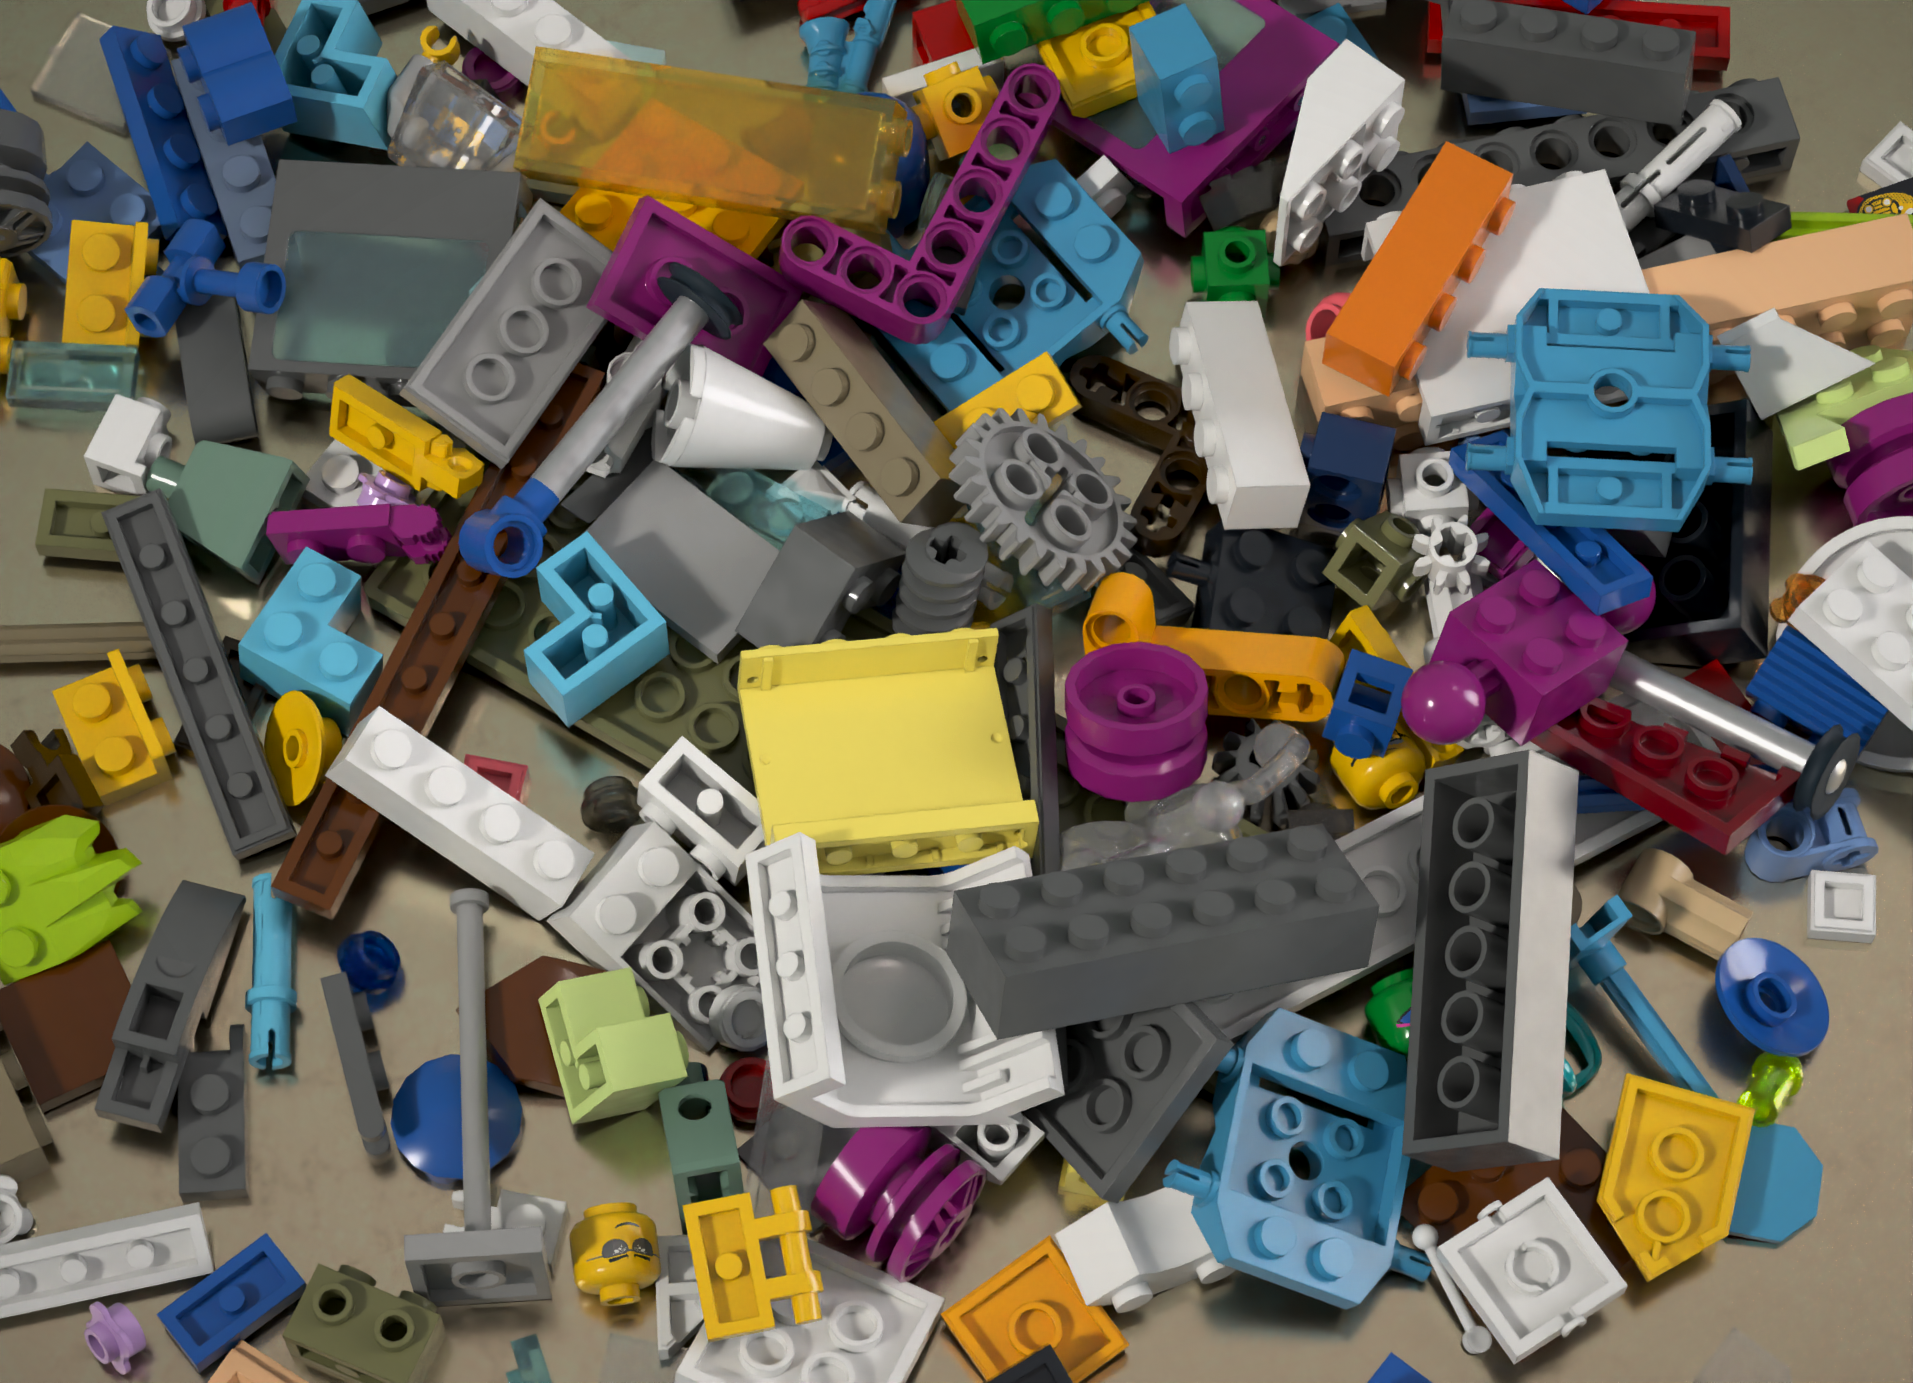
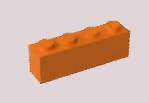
(1418, 269)

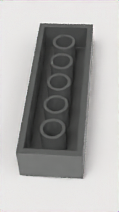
(1160, 930)
(1491, 963)

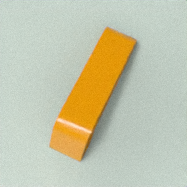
(1243, 670)

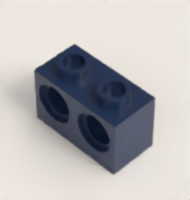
(1345, 470)

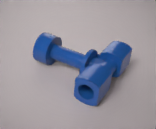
(194, 280)

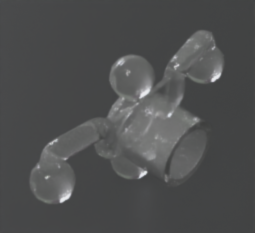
(1209, 810)

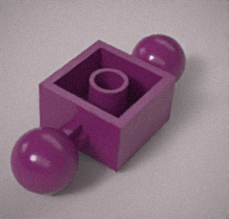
(1520, 656)

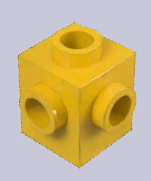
(947, 130)

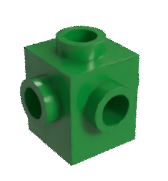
(1235, 267)

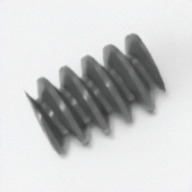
(940, 580)

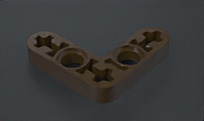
(1177, 445)

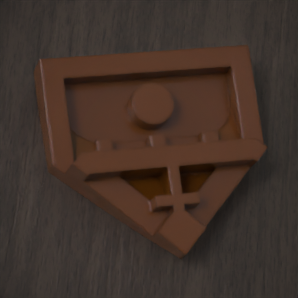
(516, 1025)

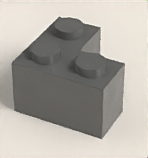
(821, 579)

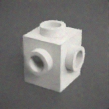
(1428, 488)

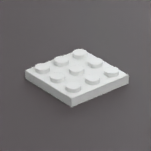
(866, 1333)

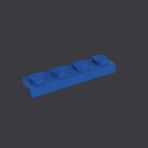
(160, 129)
(1581, 557)

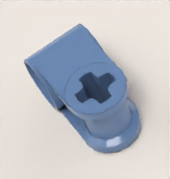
(1824, 844)

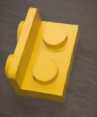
(102, 277)
(113, 732)

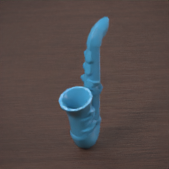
(840, 63)

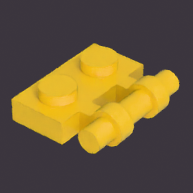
(731, 1267)

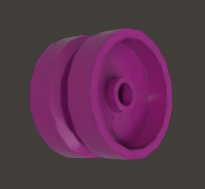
(1879, 461)
(1136, 721)

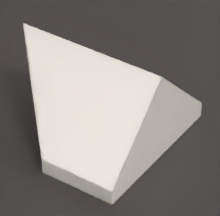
(1788, 362)

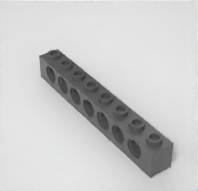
(1573, 143)

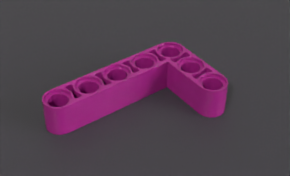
(950, 227)

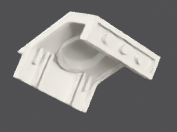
(869, 1007)

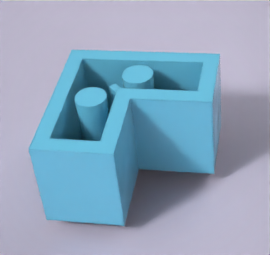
(335, 74)
(603, 634)
(303, 641)

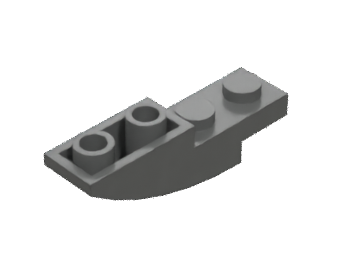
(166, 1004)

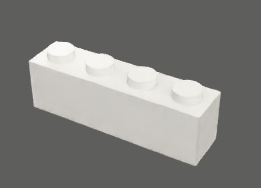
(514, 28)
(1240, 415)
(459, 814)

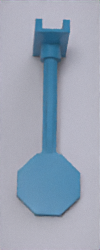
(1779, 1169)

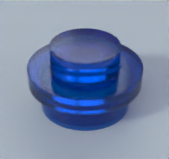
(369, 961)

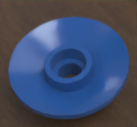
(1772, 997)

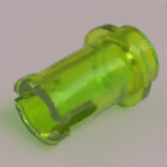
(1772, 1083)

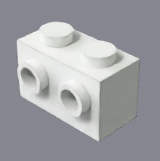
(703, 810)

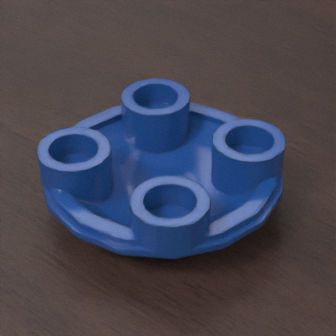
(429, 1118)

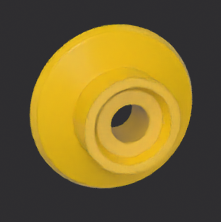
(300, 746)

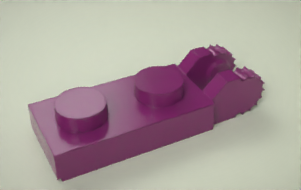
(360, 533)

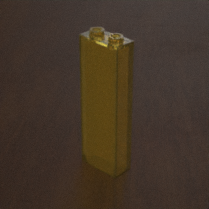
(712, 139)

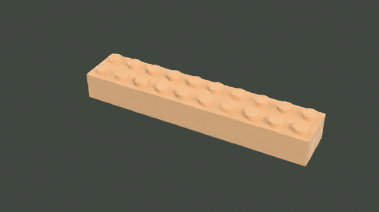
(1834, 283)

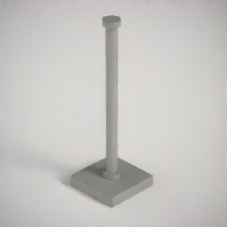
(479, 1261)

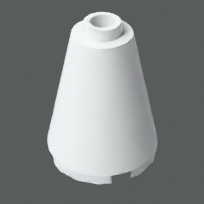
(733, 419)

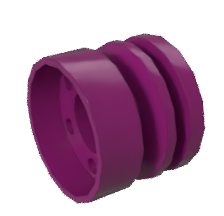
(910, 1200)

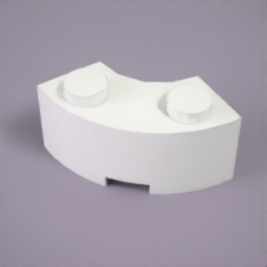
(1138, 1249)

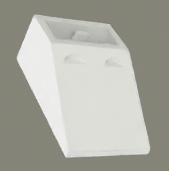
(1339, 139)
(668, 922)

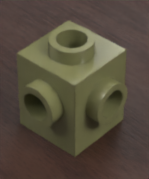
(1376, 560)

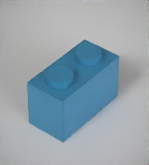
(1177, 78)

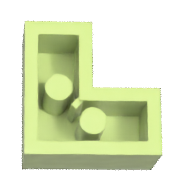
(609, 1046)

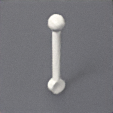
(1475, 1338)

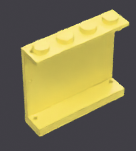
(885, 751)

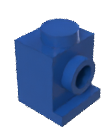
(1361, 716)

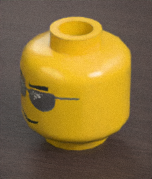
(615, 1253)

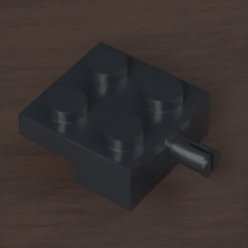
(1258, 583)

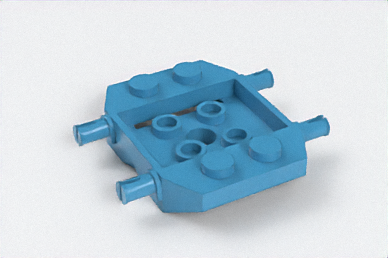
(1052, 311)
(1652, 351)
(1339, 1226)

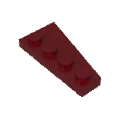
(1655, 766)

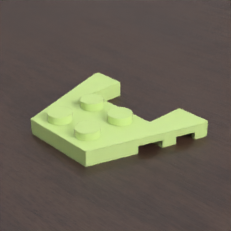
(1814, 424)

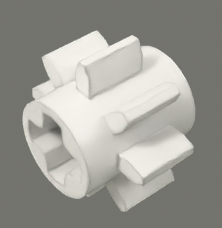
(1443, 569)

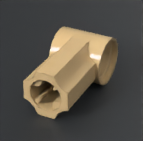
(1669, 900)

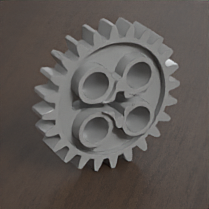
(1005, 470)

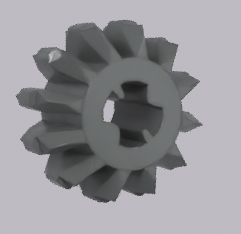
(1240, 763)

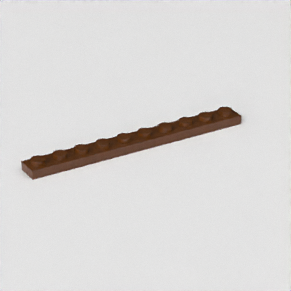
(423, 665)

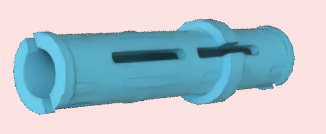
(271, 994)

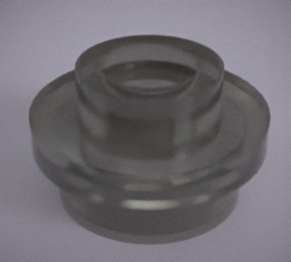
(610, 805)

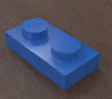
(232, 1302)

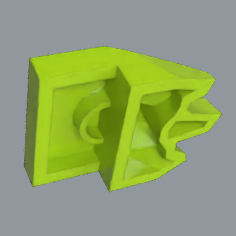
(58, 895)

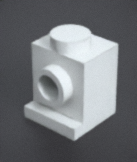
(128, 444)

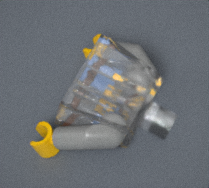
(447, 118)

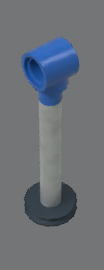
(695, 307)
(1822, 766)

